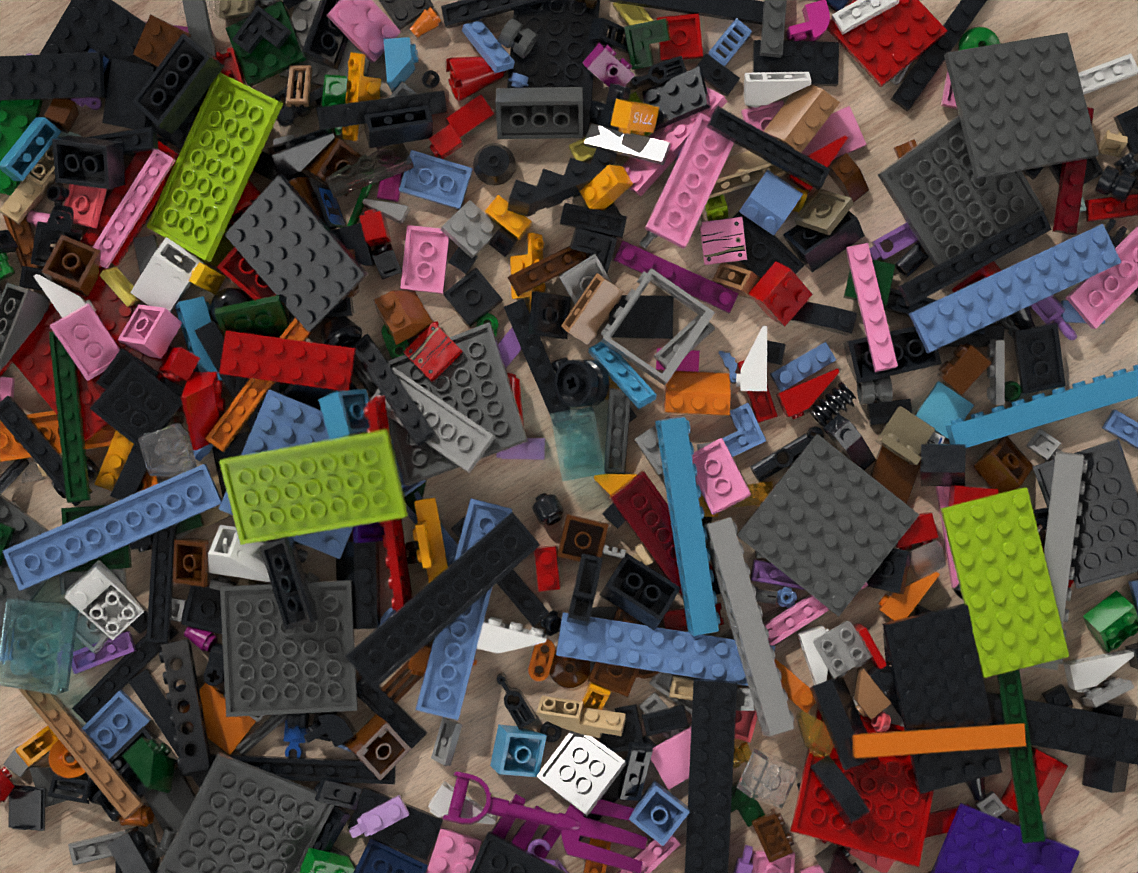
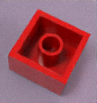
(780, 293)

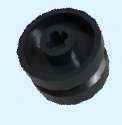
(581, 383)

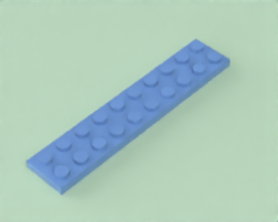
(1014, 288)
(112, 527)
(456, 645)
(651, 649)

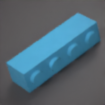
(193, 315)

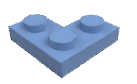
(748, 431)

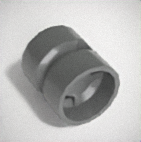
(511, 34)
(873, 390)

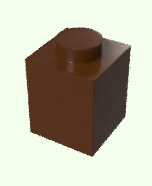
(62, 114)

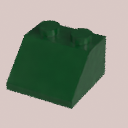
(152, 763)

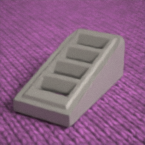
(393, 211)

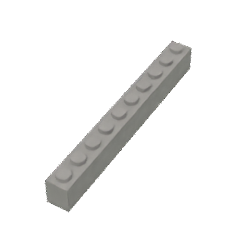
(1062, 530)
(747, 628)

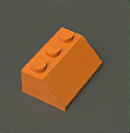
(698, 393)

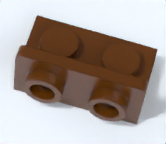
(772, 836)

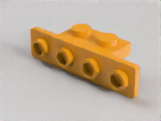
(359, 89)
(519, 262)
(429, 538)

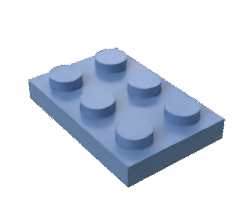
(436, 180)
(115, 723)

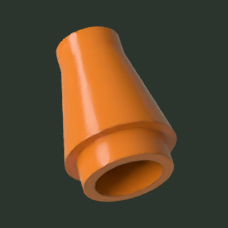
(427, 21)
(141, 817)

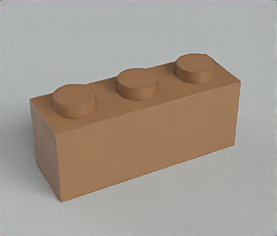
(592, 309)

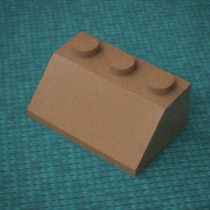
(802, 117)

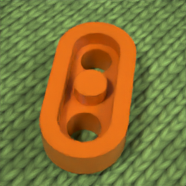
(541, 659)

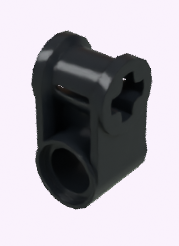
(215, 663)

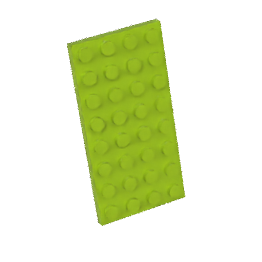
(214, 166)
(314, 487)
(1005, 582)

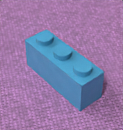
(29, 149)

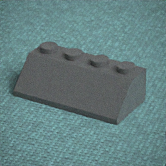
(539, 113)

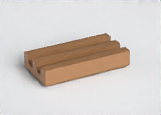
(307, 85)

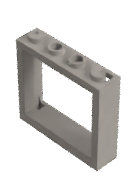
(679, 294)

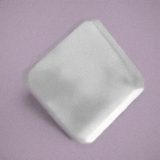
(927, 559)

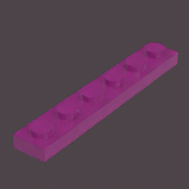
(686, 280)

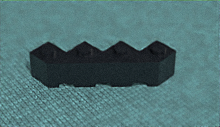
(555, 187)

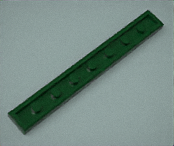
(69, 423)
(1021, 760)

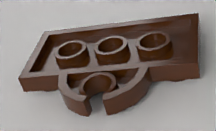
(617, 677)

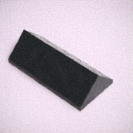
(325, 41)
(288, 583)
(1105, 773)

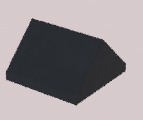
(943, 464)

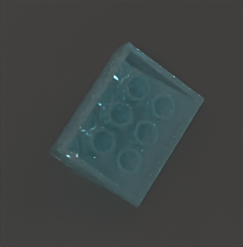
(37, 645)

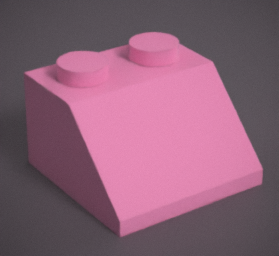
(150, 330)

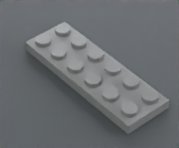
(455, 434)

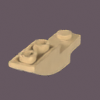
(31, 189)
(577, 718)

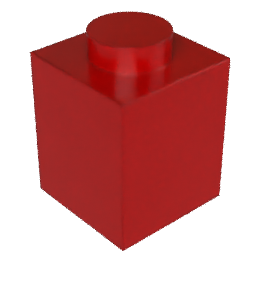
(445, 142)

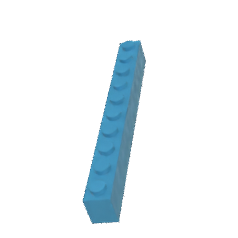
(1044, 408)
(687, 525)

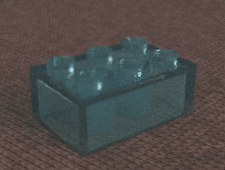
(577, 443)

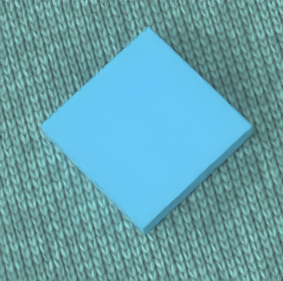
(941, 407)

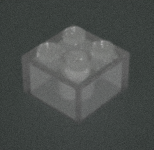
(768, 778)

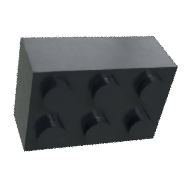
(88, 162)
(640, 591)

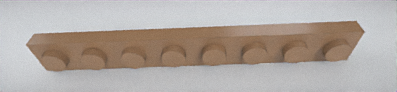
(85, 752)

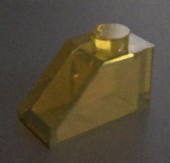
(759, 493)
(814, 734)

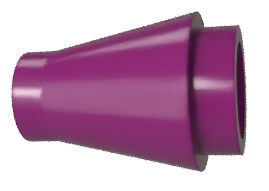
(201, 638)

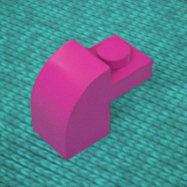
(816, 22)

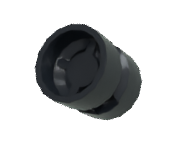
(1116, 184)

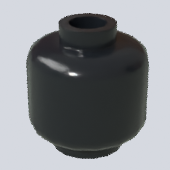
(547, 509)

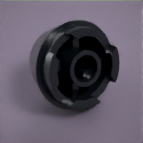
(494, 164)
(341, 332)

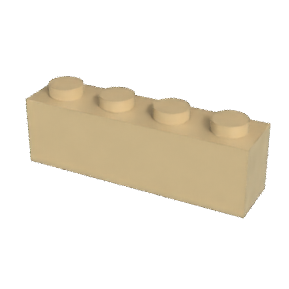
(741, 172)

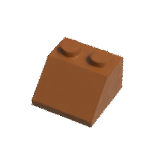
(402, 314)

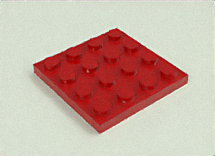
(891, 39)

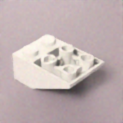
(166, 276)
(236, 560)
(104, 600)
(502, 637)

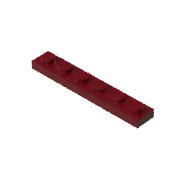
(1070, 194)

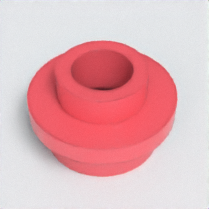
(881, 722)

